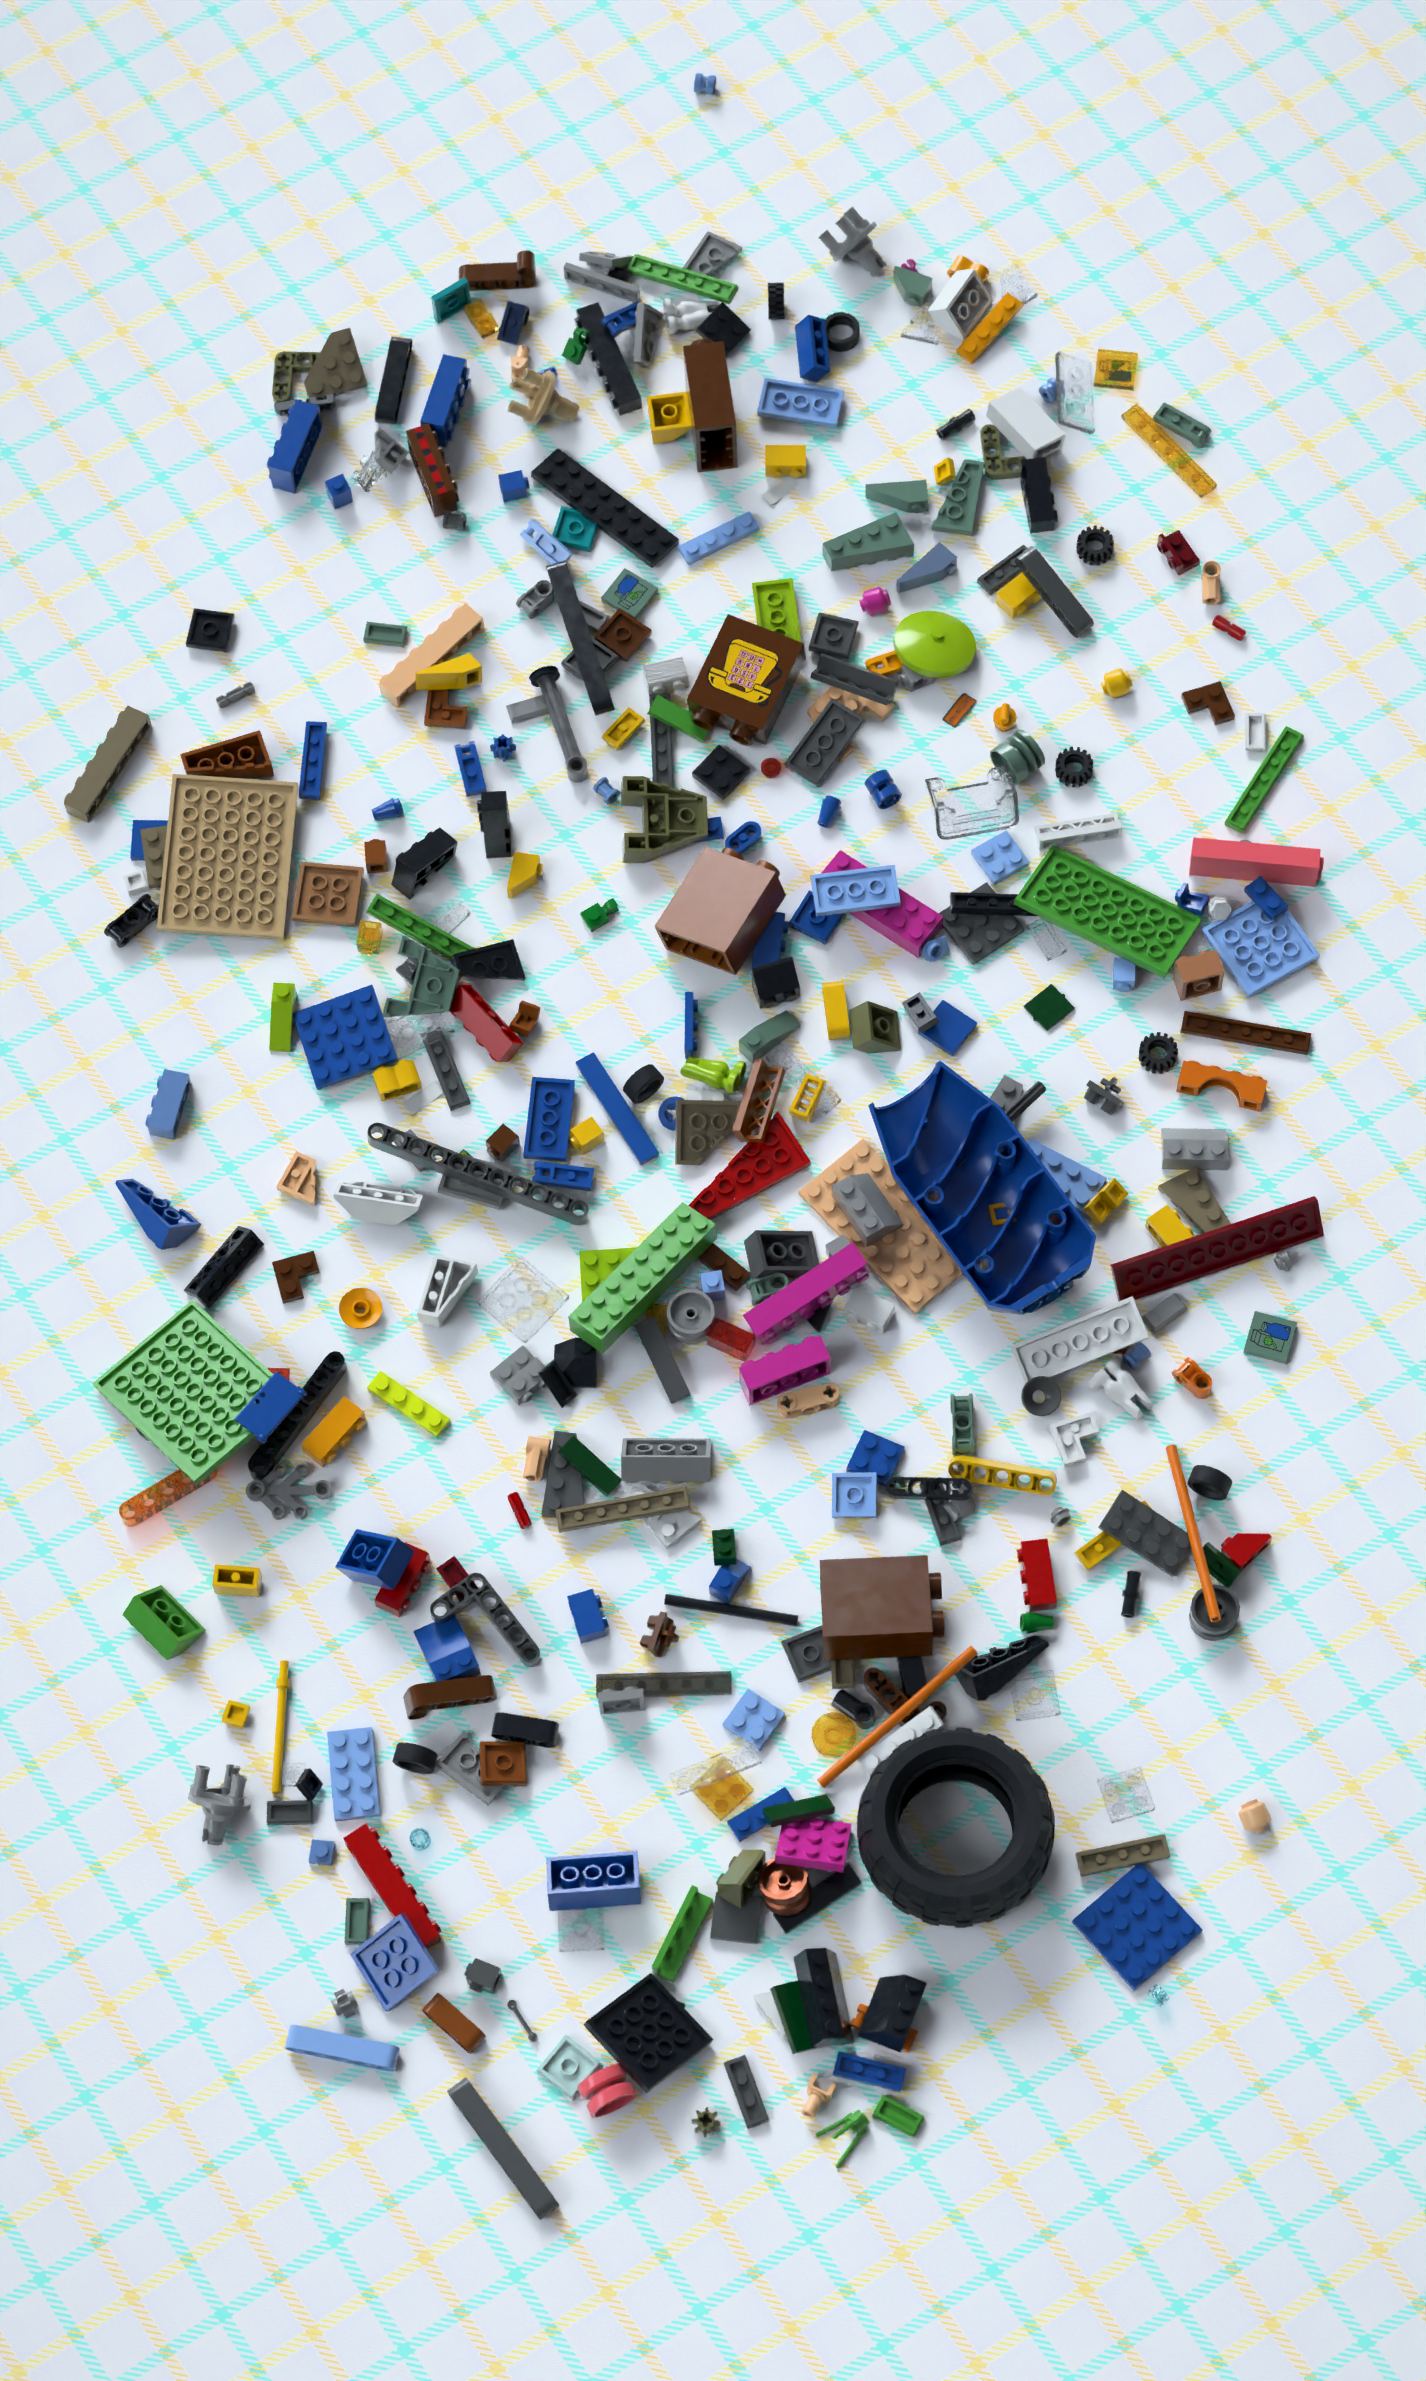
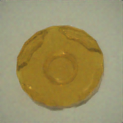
(833, 1735)

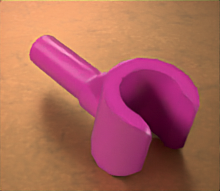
(912, 264)

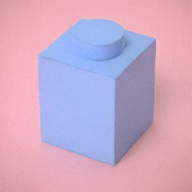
(1123, 975)
(713, 1285)

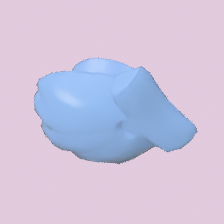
(935, 949)

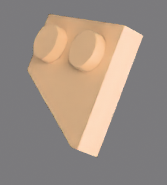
(299, 1179)

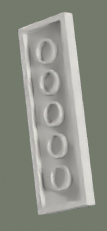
(1080, 1341)

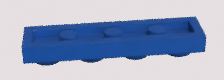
(312, 760)

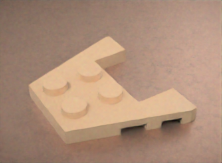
(851, 701)

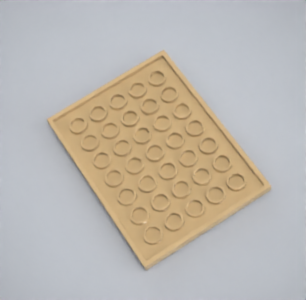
(227, 856)

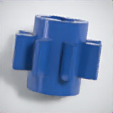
(503, 747)

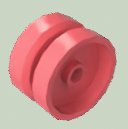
(606, 2090)

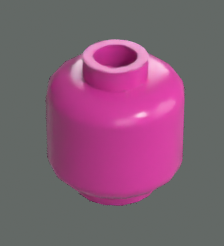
(875, 601)

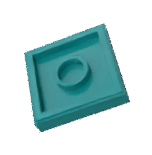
(450, 300)
(574, 530)

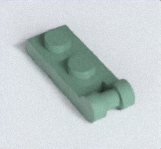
(1182, 424)

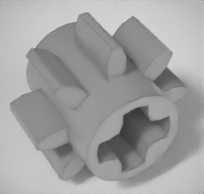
(344, 2003)

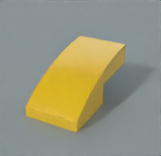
(1105, 1201)

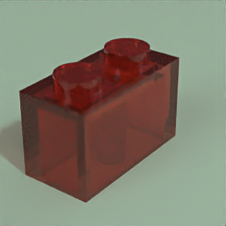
(731, 1339)

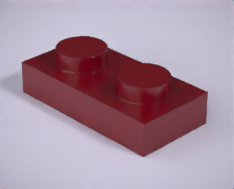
(452, 1573)

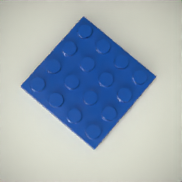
(345, 1037)
(1137, 1926)

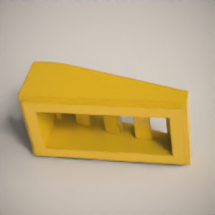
(797, 1102)

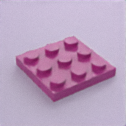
(814, 1844)

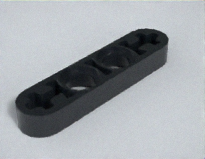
(929, 1486)

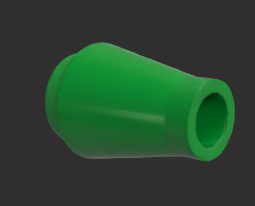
(1034, 1622)

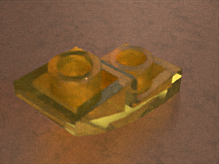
(481, 319)

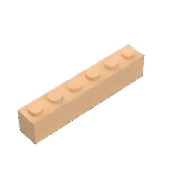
(435, 649)

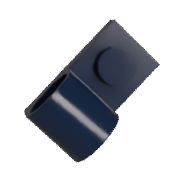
(513, 320)

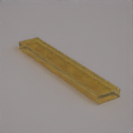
(1169, 451)

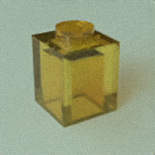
(369, 937)

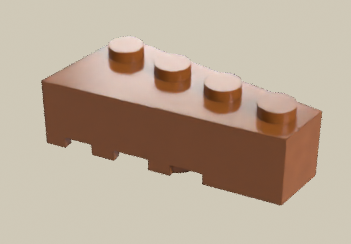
(233, 758)

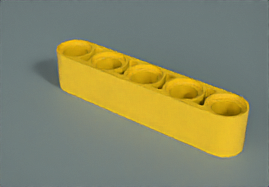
(1013, 1471)

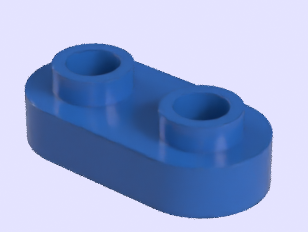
(742, 839)

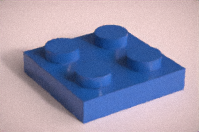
(875, 1455)

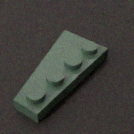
(961, 501)

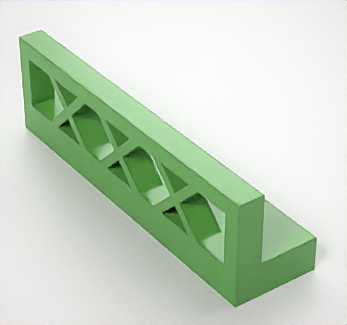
(681, 1934)

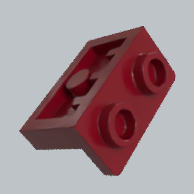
(1178, 552)

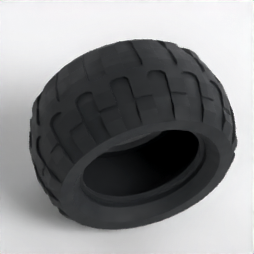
(965, 1758)

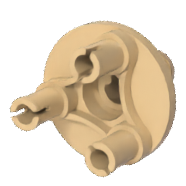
(541, 398)

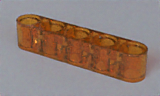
(162, 1500)

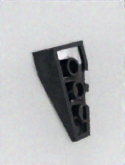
(993, 1670)

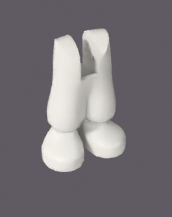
(690, 312)
(1122, 1391)

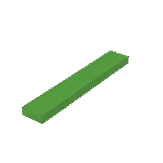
(682, 279)
(1264, 779)
(416, 927)

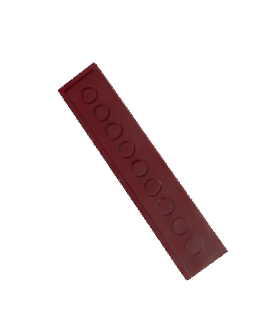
(1218, 1249)

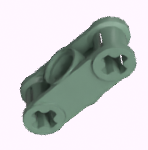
(962, 1410)

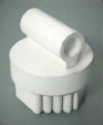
(1219, 908)

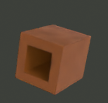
(376, 856)

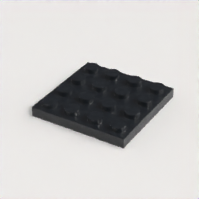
(648, 2032)

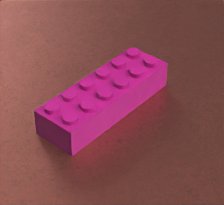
(904, 925)
(807, 1294)

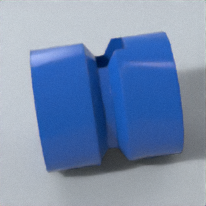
(883, 790)

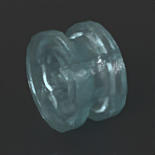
(416, 1832)
(1158, 1995)

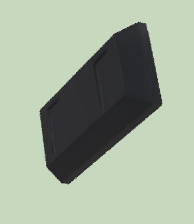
(557, 1383)

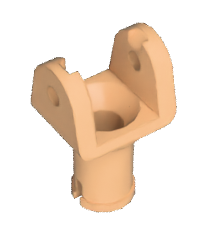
(520, 362)
(816, 2097)

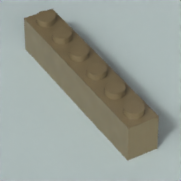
(107, 763)

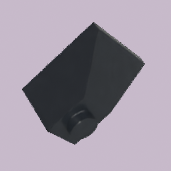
(577, 1362)

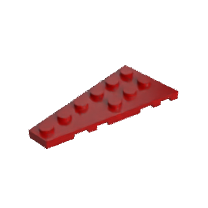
(753, 1170)

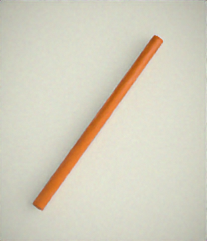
(1193, 1533)
(897, 1716)

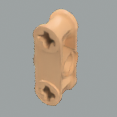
(808, 1400)

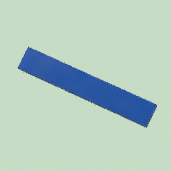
(617, 1108)

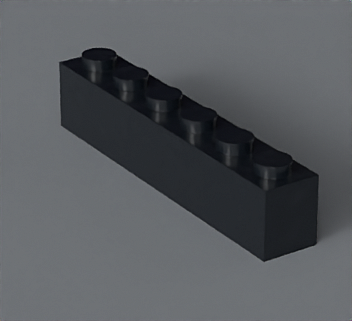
(609, 360)

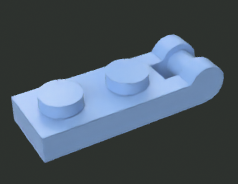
(545, 543)

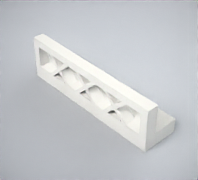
(1078, 835)

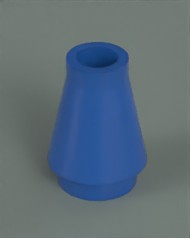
(388, 809)
(829, 809)

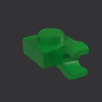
(575, 347)
(597, 916)

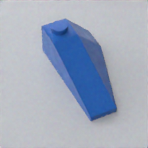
(157, 1218)

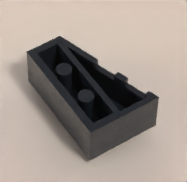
(421, 860)

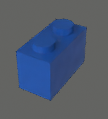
(587, 1616)

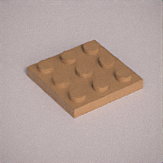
(328, 894)

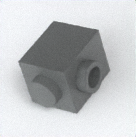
(482, 1976)

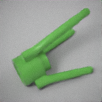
(854, 2123)

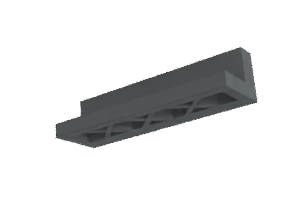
(855, 679)

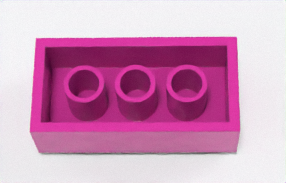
(784, 1369)

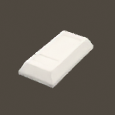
(1255, 731)

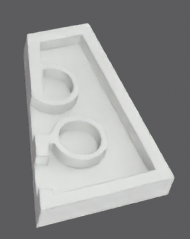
(670, 1526)

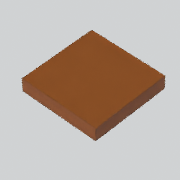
(502, 1763)

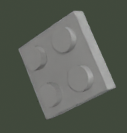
(622, 1701)

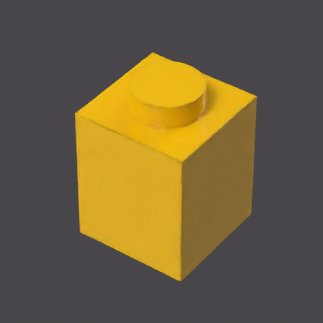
(586, 1135)

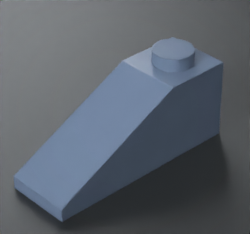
(929, 569)

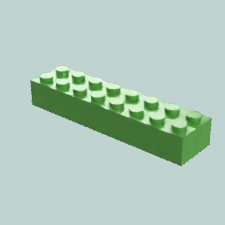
(642, 1277)

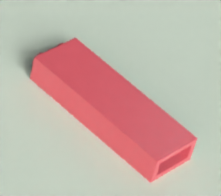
(1251, 860)

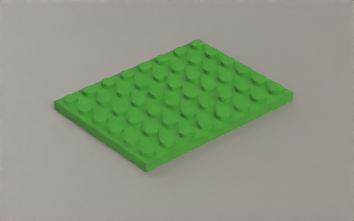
(187, 1390)

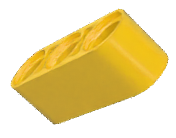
(836, 1010)

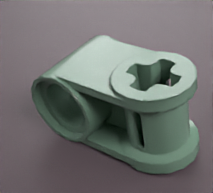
(765, 1286)

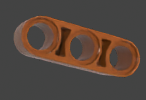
(454, 2023)

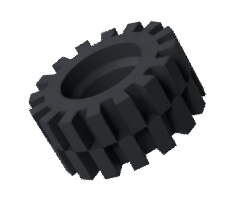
(776, 300)
(1095, 535)
(1074, 777)
(1158, 1041)

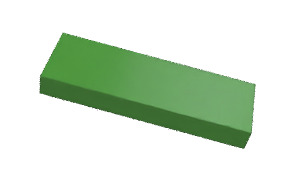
(676, 717)

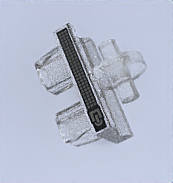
(370, 473)

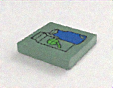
(629, 593)
(1270, 1337)

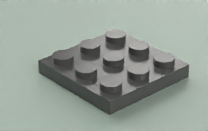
(980, 934)

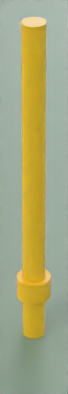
(282, 1684)

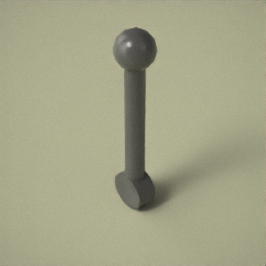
(513, 2006)

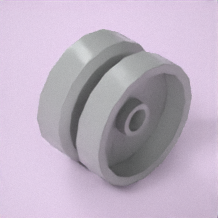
(690, 1316)

